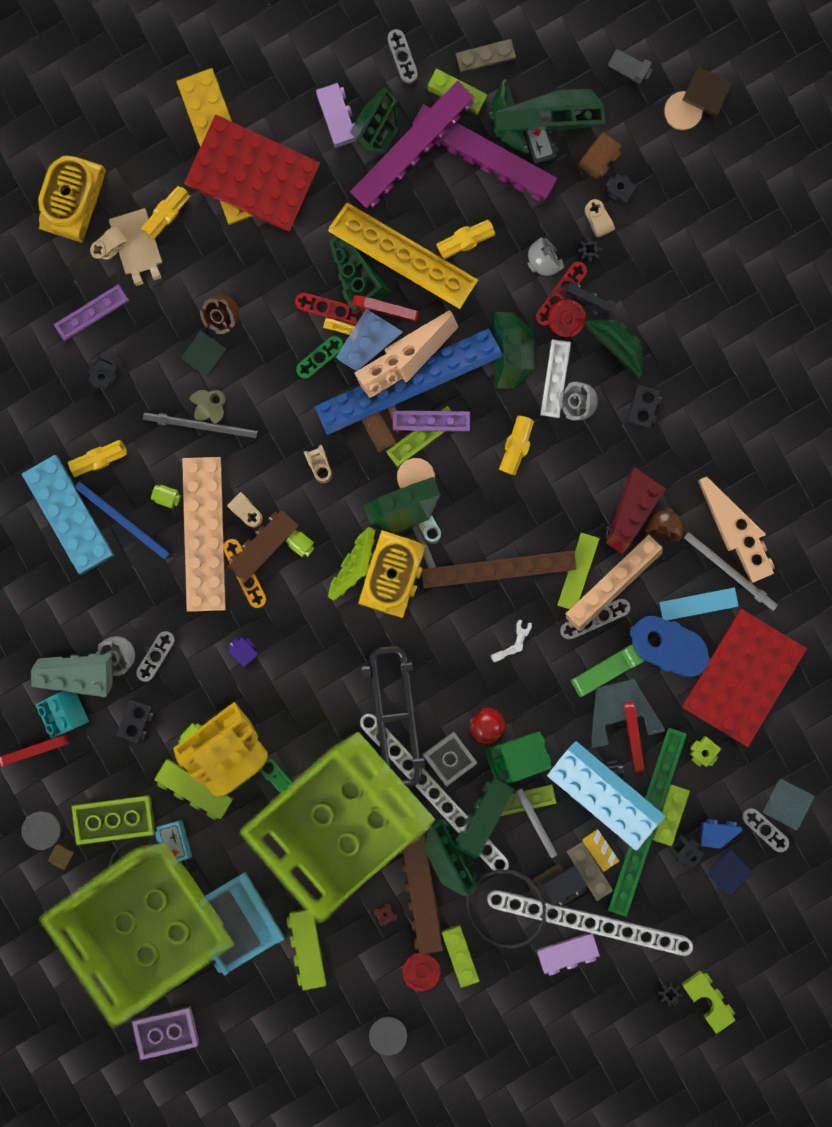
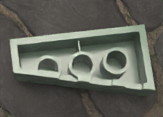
(75, 674)

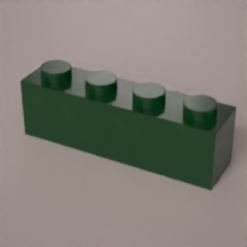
(484, 818)

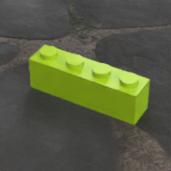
(184, 786)
(307, 949)

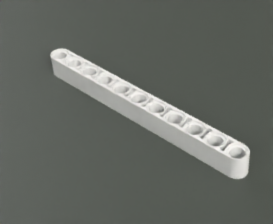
(429, 784)
(597, 928)

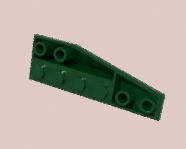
(553, 111)

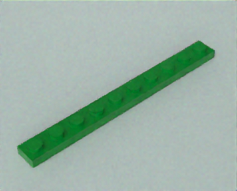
(656, 796)

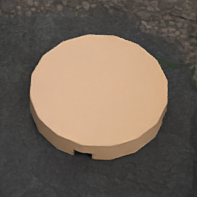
(681, 114)
(414, 471)

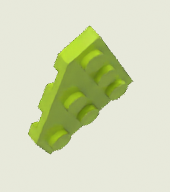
(354, 565)

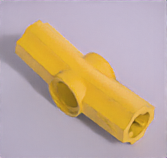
(165, 212)
(466, 239)
(517, 445)
(97, 458)

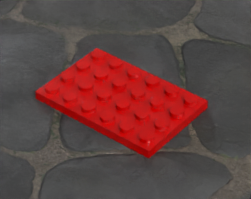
(251, 173)
(744, 677)

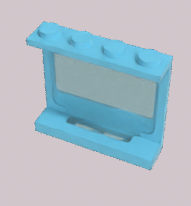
(244, 920)

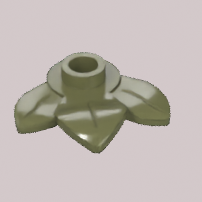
(206, 407)

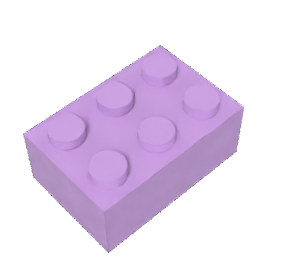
(165, 1032)

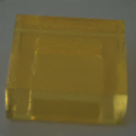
(60, 856)

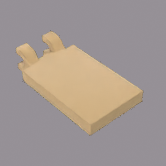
(141, 250)

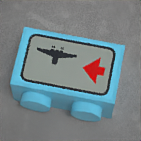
(175, 838)

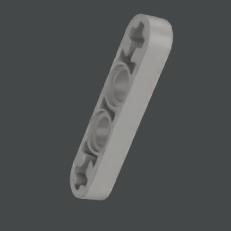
(596, 622)

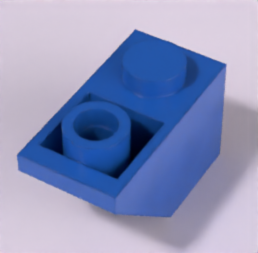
(716, 834)

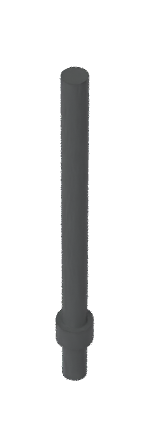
(163, 419)

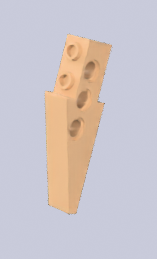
(406, 355)
(726, 516)

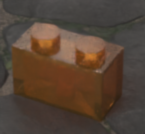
(600, 155)
(378, 432)

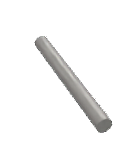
(427, 555)
(536, 823)

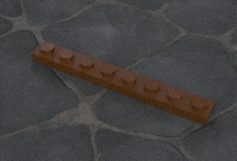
(498, 569)

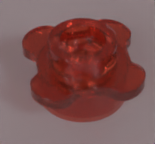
(390, 915)

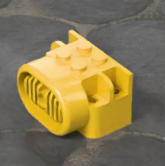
(70, 214)
(392, 594)
(222, 752)

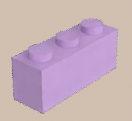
(336, 114)
(568, 953)

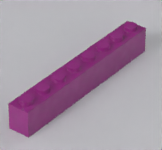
(412, 144)
(494, 159)

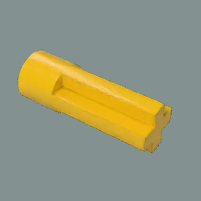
(338, 326)

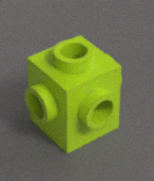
(711, 749)

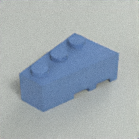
(367, 340)

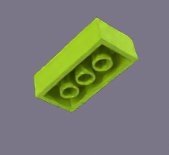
(113, 819)

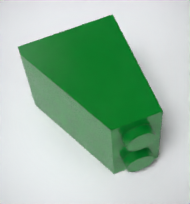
(518, 758)

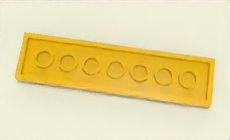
(202, 102)
(403, 255)

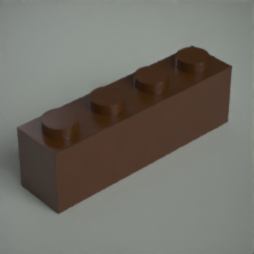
(262, 546)

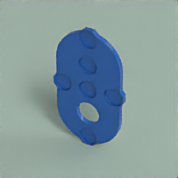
(679, 648)

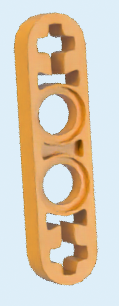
(229, 554)

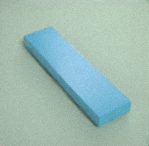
(698, 604)

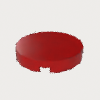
(566, 318)
(421, 971)

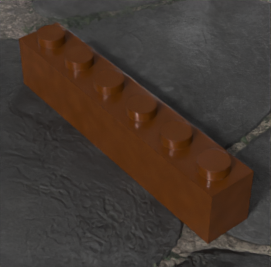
(422, 896)

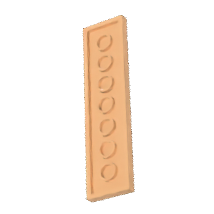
(204, 534)

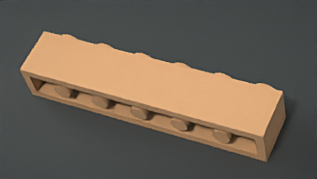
(614, 583)

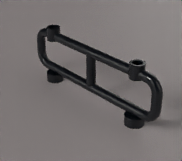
(370, 671)

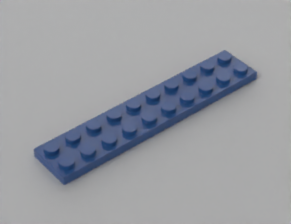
(439, 368)

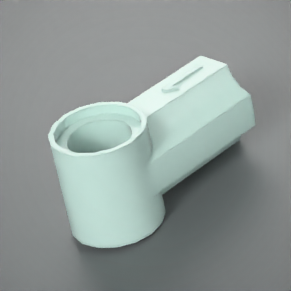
(430, 525)

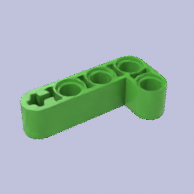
(606, 670)

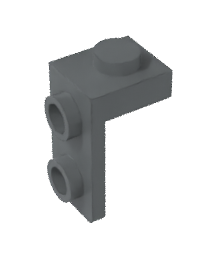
(630, 66)

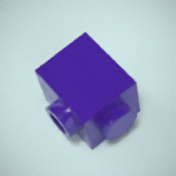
(242, 650)

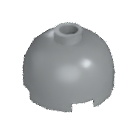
(543, 258)
(578, 401)
(122, 653)

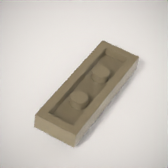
(485, 56)
(589, 870)

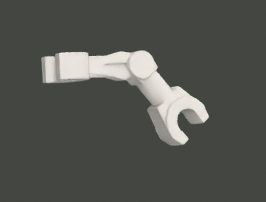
(518, 646)

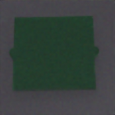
(203, 353)

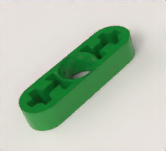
(334, 352)

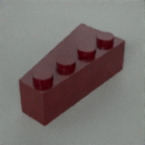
(636, 504)

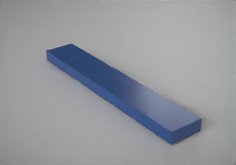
(122, 520)

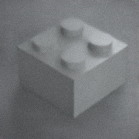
(449, 758)

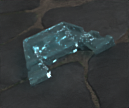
(610, 709)

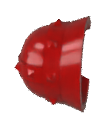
(487, 727)

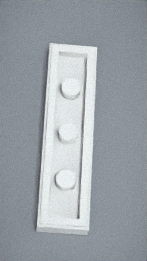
(555, 378)

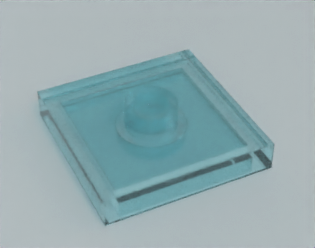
(788, 804)

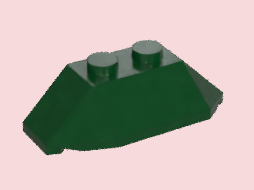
(377, 122)
(511, 139)
(619, 342)
(517, 348)
(404, 506)
(451, 864)

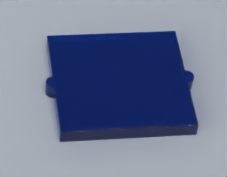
(729, 872)

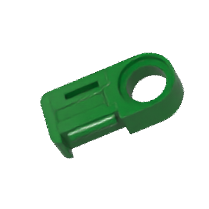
(278, 778)

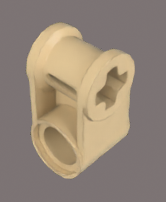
(599, 221)
(109, 244)
(318, 462)
(243, 508)

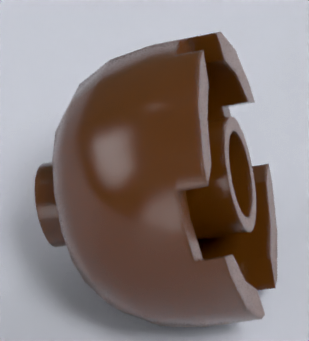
(220, 313)
(665, 524)

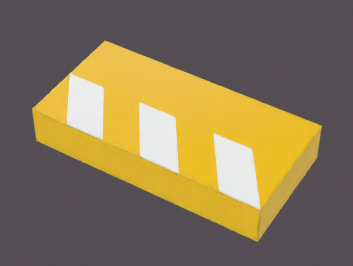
(600, 850)

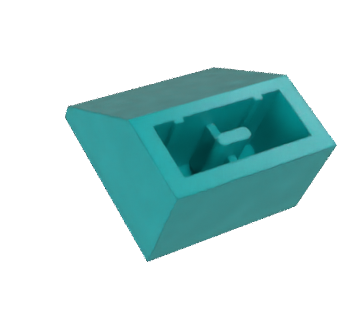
(62, 713)

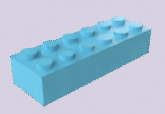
(68, 514)
(606, 795)

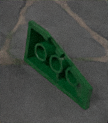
(357, 273)

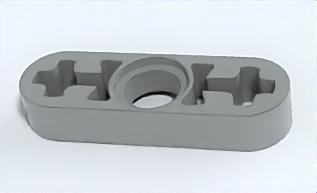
(402, 41)
(152, 671)
(772, 843)

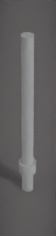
(760, 595)

